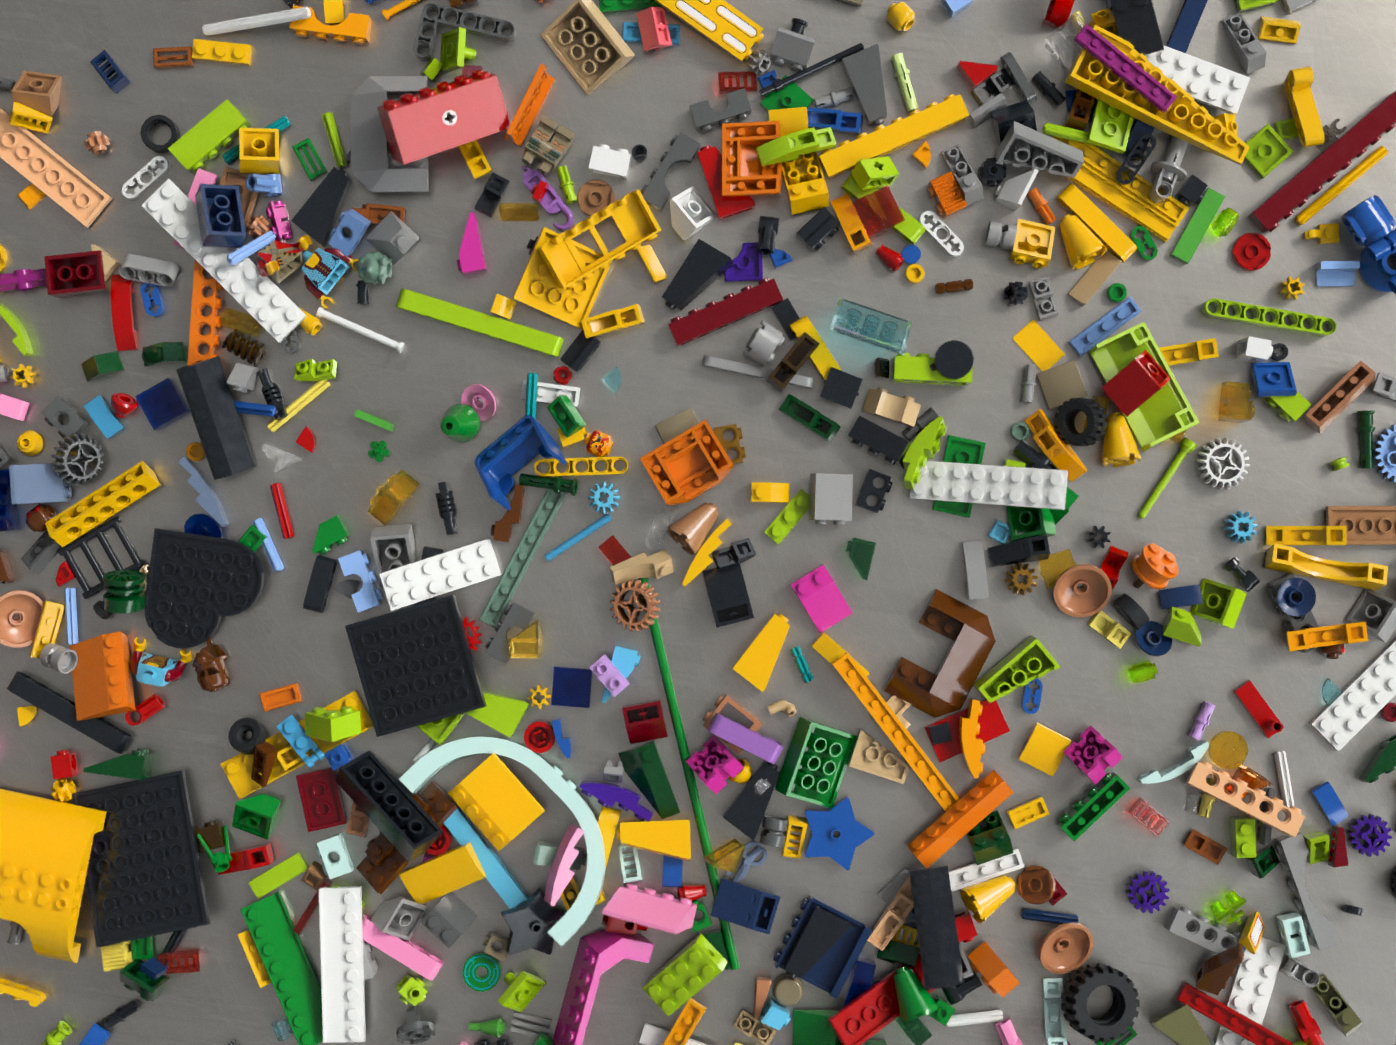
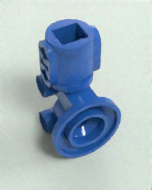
(1372, 227)

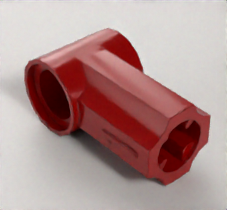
(145, 710)

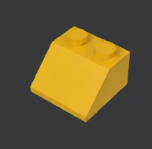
(259, 150)

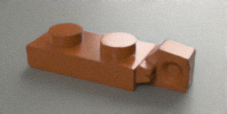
(377, 212)

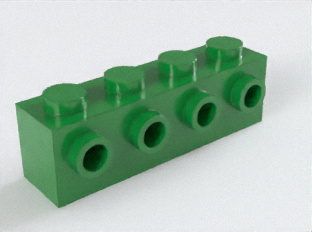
(1093, 806)

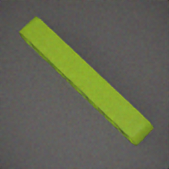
(1277, 317)

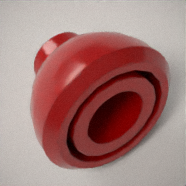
(123, 404)

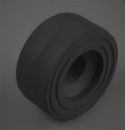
(242, 726)

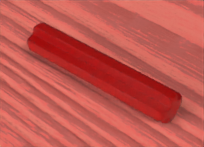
(281, 509)

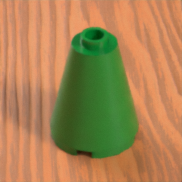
(460, 423)
(912, 996)

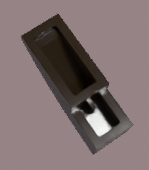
(792, 362)

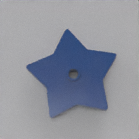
(839, 819)

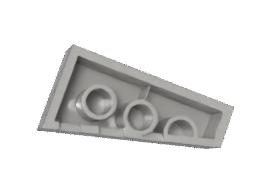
(1038, 151)

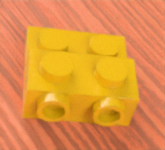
(1033, 243)

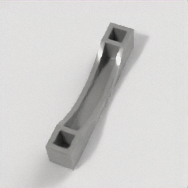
(1294, 854)

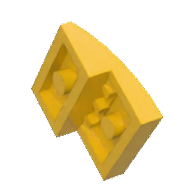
(790, 119)
(1044, 749)

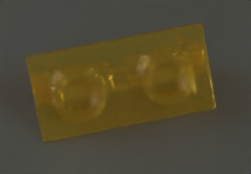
(238, 320)

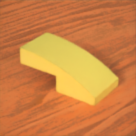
(1109, 629)

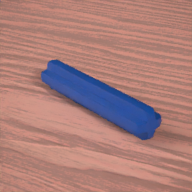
(255, 409)

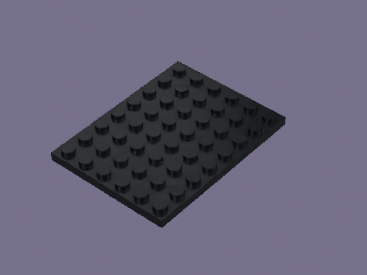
(145, 861)

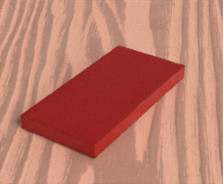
(991, 726)

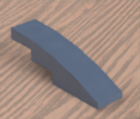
(207, 497)

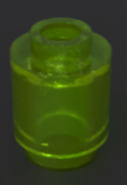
(1225, 222)
(1142, 672)

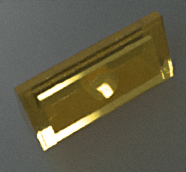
(519, 211)

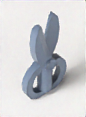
(748, 859)

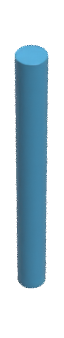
(579, 536)

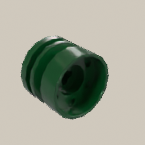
(123, 591)

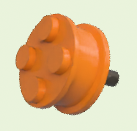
(1154, 567)

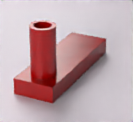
(1258, 709)

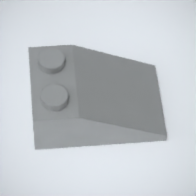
(392, 547)

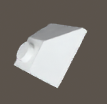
(1014, 190)
(690, 213)

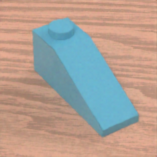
(624, 660)

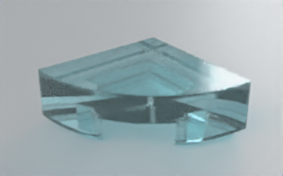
(613, 379)
(1330, 692)

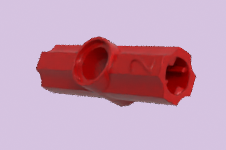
(1305, 1025)

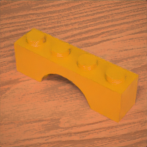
(354, 28)

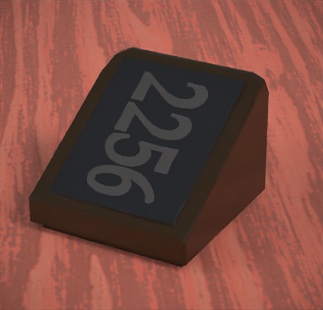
(881, 368)

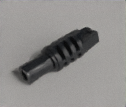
(272, 394)
(447, 508)

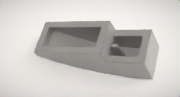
(975, 570)

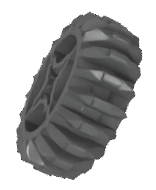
(82, 471)

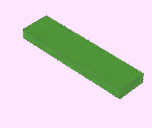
(1197, 225)

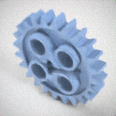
(1387, 447)

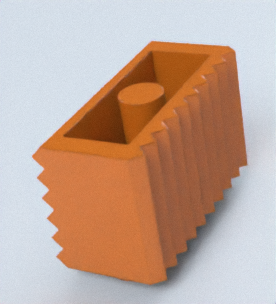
(947, 194)

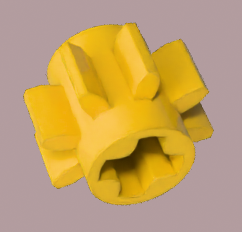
(1287, 289)
(27, 373)
(542, 692)
(63, 789)

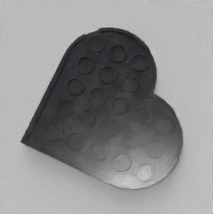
(196, 583)

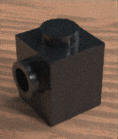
(1191, 191)

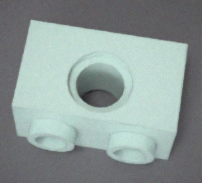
(335, 844)

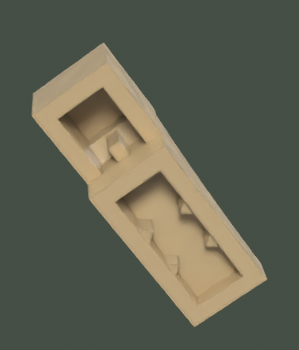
(642, 567)

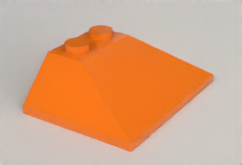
(740, 162)
(688, 464)

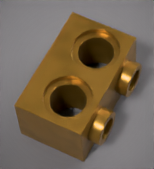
(734, 443)

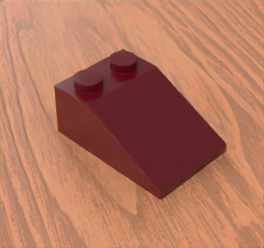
(74, 273)

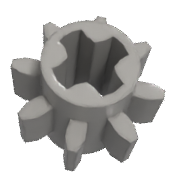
(759, 61)

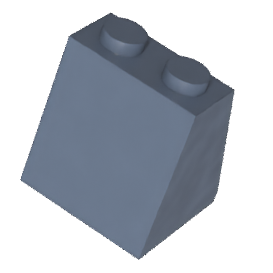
(37, 485)

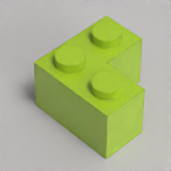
(332, 724)

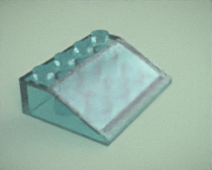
(870, 325)

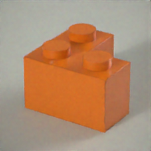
(995, 973)

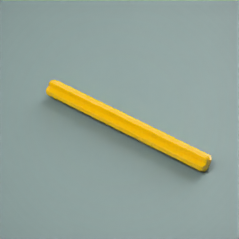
(1341, 185)

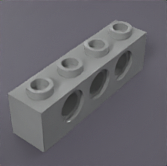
(1177, 925)

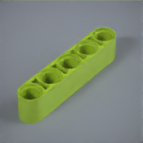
(909, 229)

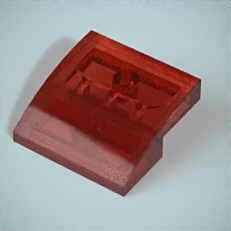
(878, 211)

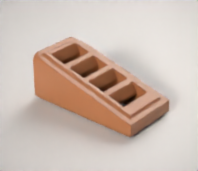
(762, 987)

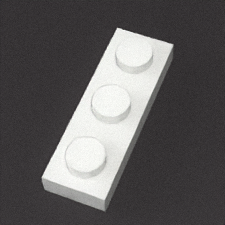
(549, 392)

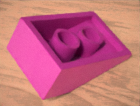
(821, 598)

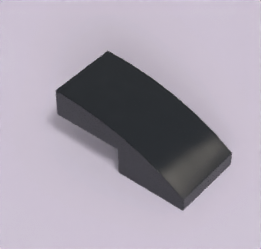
(992, 87)
(492, 194)
(735, 554)

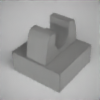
(613, 774)

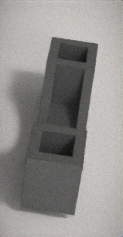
(682, 151)

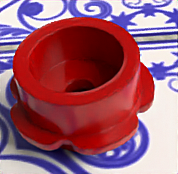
(562, 370)

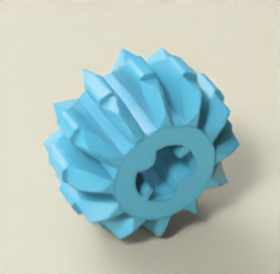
(597, 496)
(1244, 519)

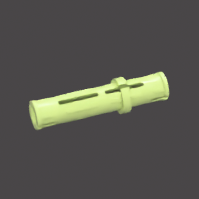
(904, 82)

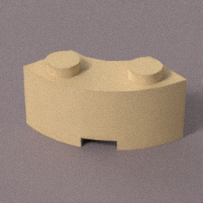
(888, 406)

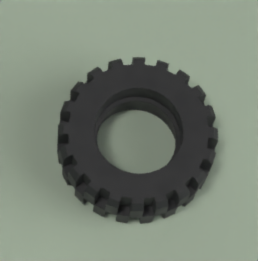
(1122, 1009)

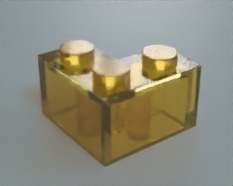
(1235, 403)
(392, 496)

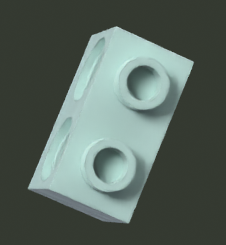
(1293, 934)

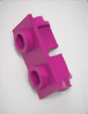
(275, 214)

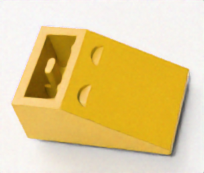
(805, 183)

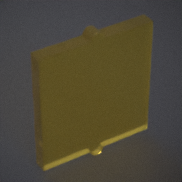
(1055, 565)

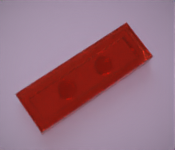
(303, 921)

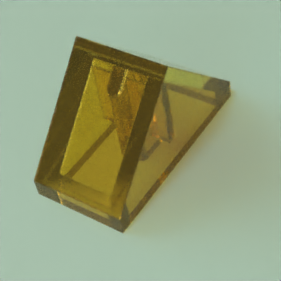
(727, 856)

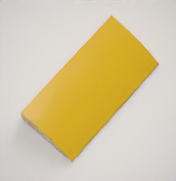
(443, 874)

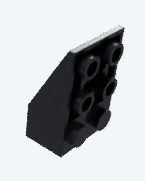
(728, 595)

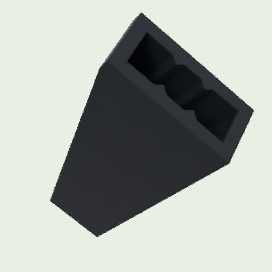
(323, 207)
(697, 272)
(749, 807)
(815, 939)

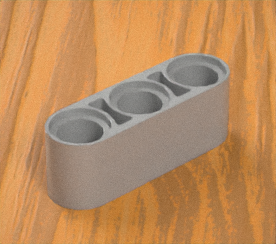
(148, 270)

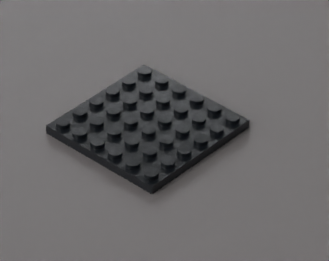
(415, 665)

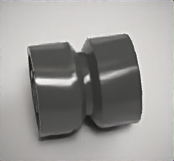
(773, 831)

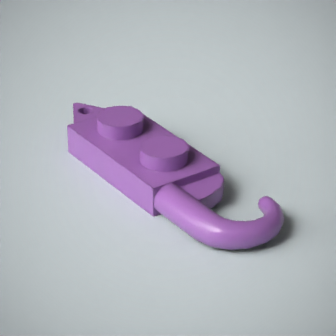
(551, 202)

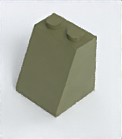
(1181, 1027)

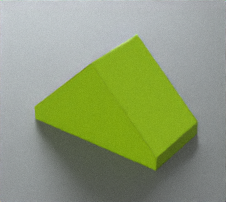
(1317, 846)

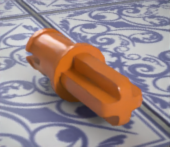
(1041, 206)

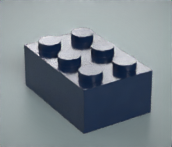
(220, 216)

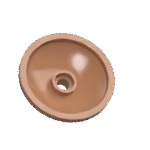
(1086, 599)
(22, 630)
(1066, 948)

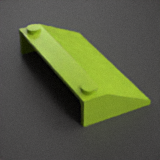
(1168, 409)

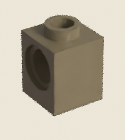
(499, 954)

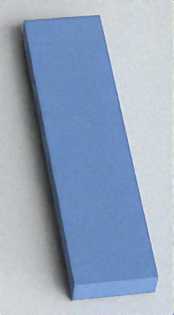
(1105, 326)

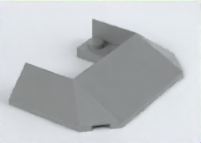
(370, 150)

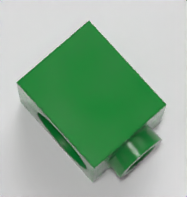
(703, 922)
(944, 1011)

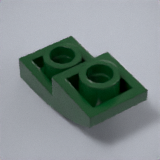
(899, 953)

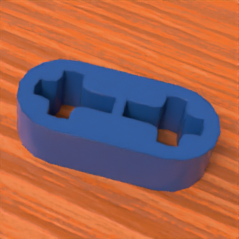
(147, 299)
(1036, 697)

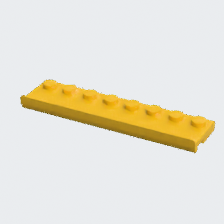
(1129, 200)
(239, 768)

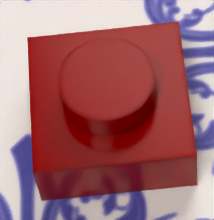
(539, 191)

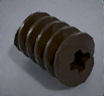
(244, 348)

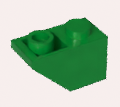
(330, 533)

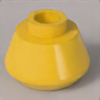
(34, 443)
(744, 775)

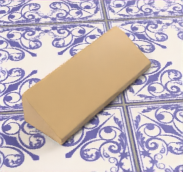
(1094, 278)

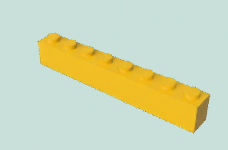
(894, 136)

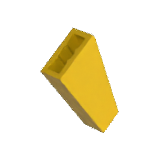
(761, 655)
(658, 837)

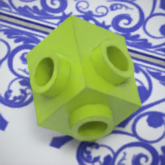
(411, 990)

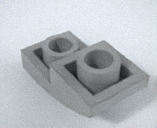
(1043, 298)

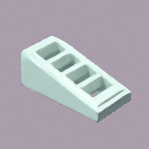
(635, 879)

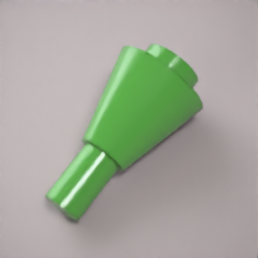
(492, 1027)

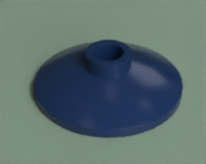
(1305, 597)
(1153, 631)

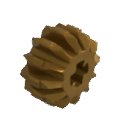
(1022, 572)

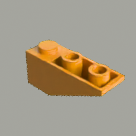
(851, 223)

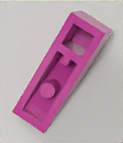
(471, 253)

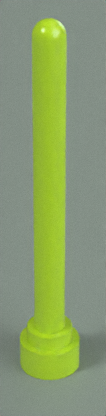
(1186, 447)

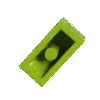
(1182, 626)

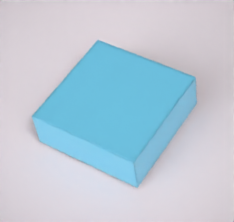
(999, 532)

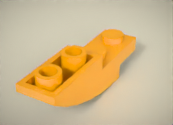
(1054, 448)
(972, 747)

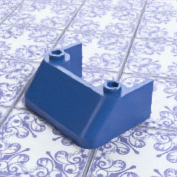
(511, 453)

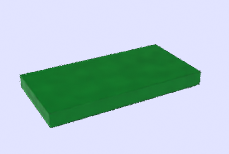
(960, 451)

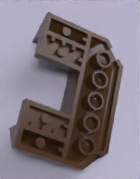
(961, 665)

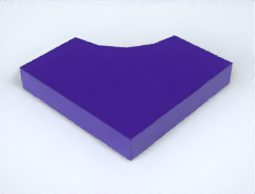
(746, 266)

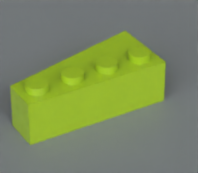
(1016, 670)

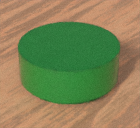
(1116, 292)

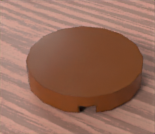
(1036, 885)

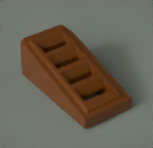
(263, 762)

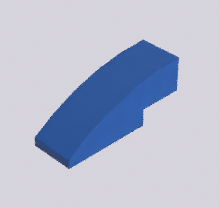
(839, 121)

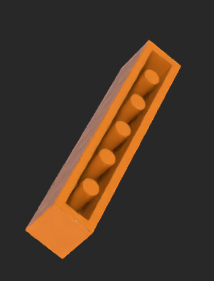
(960, 819)

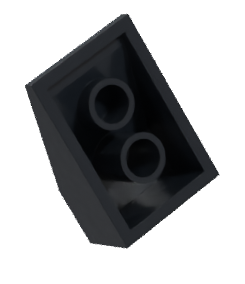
(1138, 24)

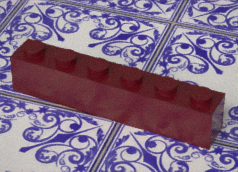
(725, 312)

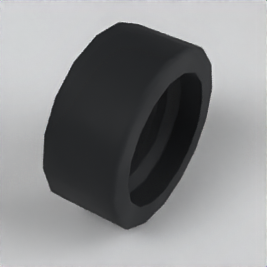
(149, 123)
(1131, 611)

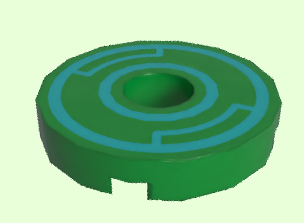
(477, 982)

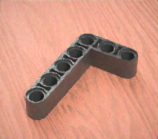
(461, 17)

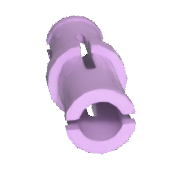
(1202, 720)

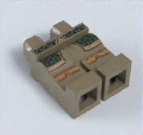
(547, 145)

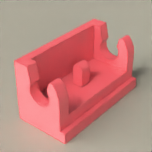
(654, 28)

